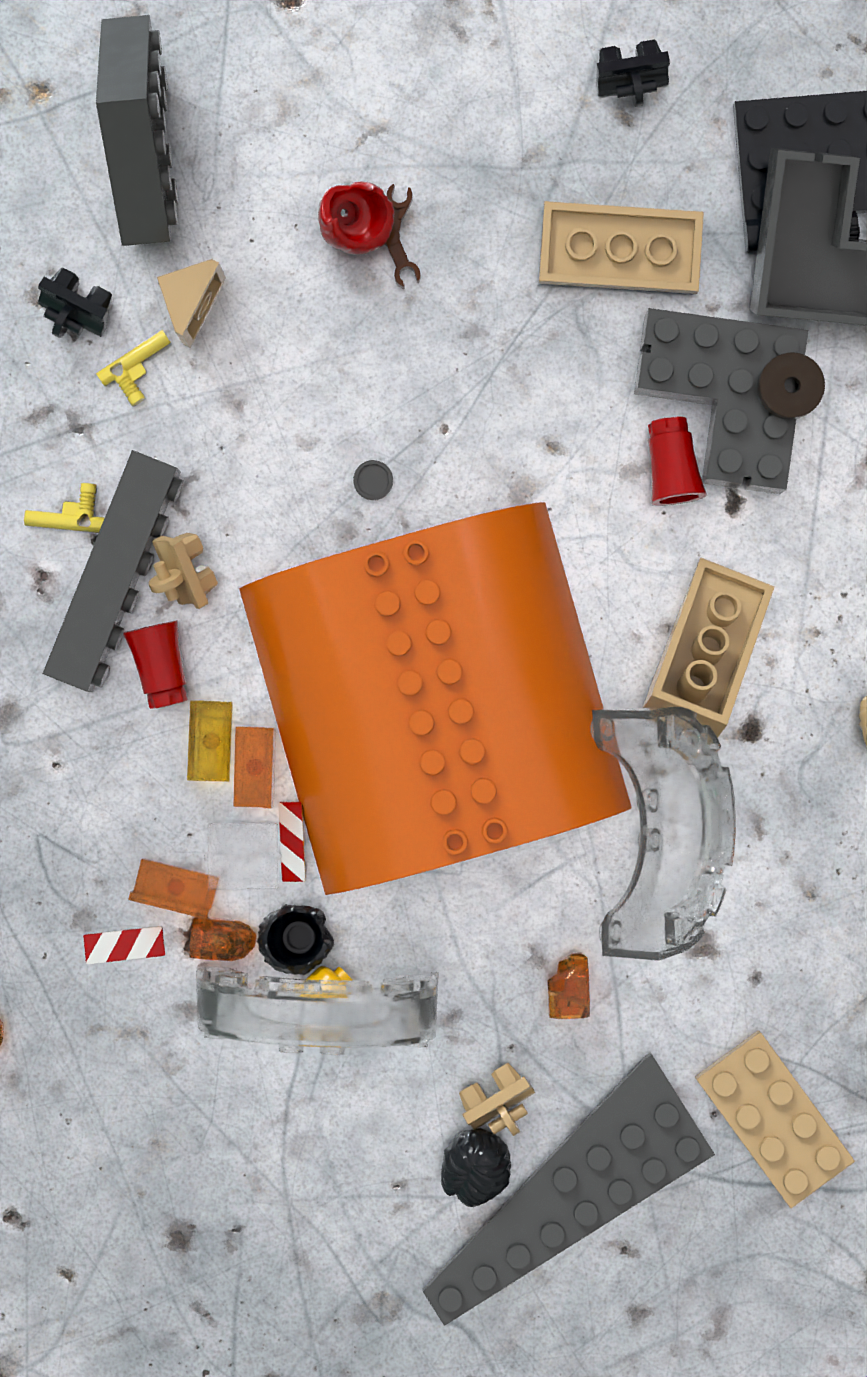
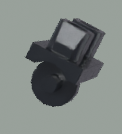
(634, 74)
(70, 309)

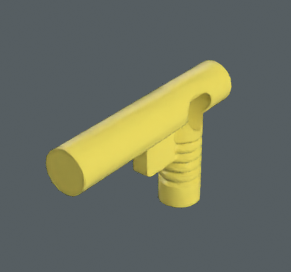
(133, 368)
(71, 514)

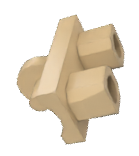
(176, 572)
(482, 1110)

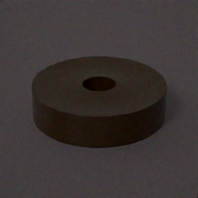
(809, 380)

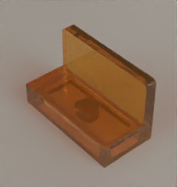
(254, 767)
(173, 889)

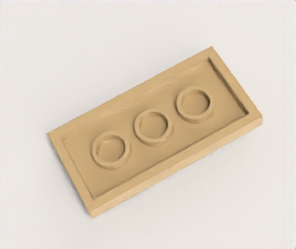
(621, 247)
(774, 1119)

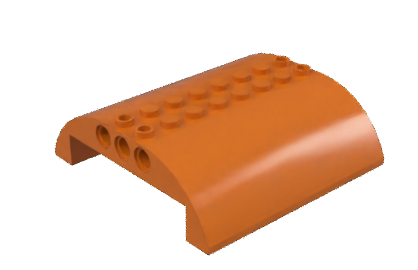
(434, 697)

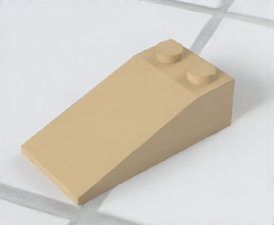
(710, 644)

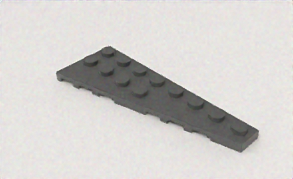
(608, 1165)

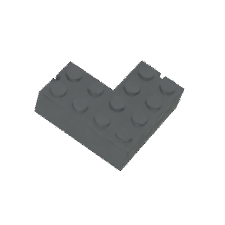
(132, 128)
(804, 246)
(720, 366)

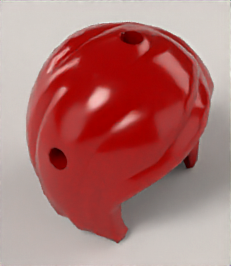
(365, 209)

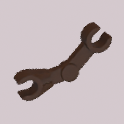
(394, 244)

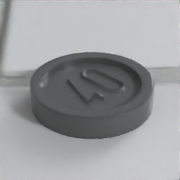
(373, 480)

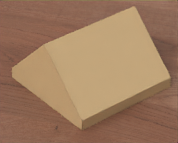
(190, 296)

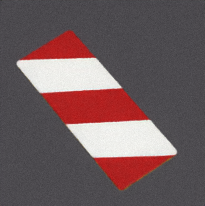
(291, 841)
(124, 945)

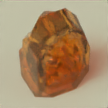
(220, 939)
(570, 988)

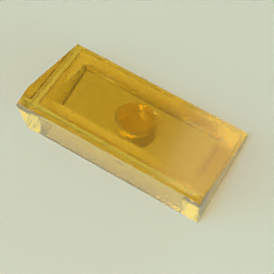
(209, 741)

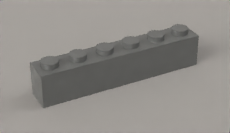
(113, 571)

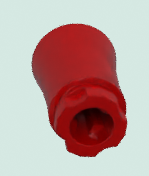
(673, 463)
(159, 663)

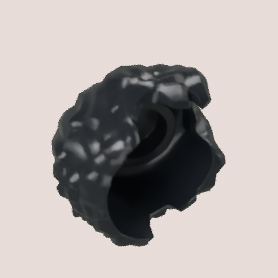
(294, 939)
(475, 1167)

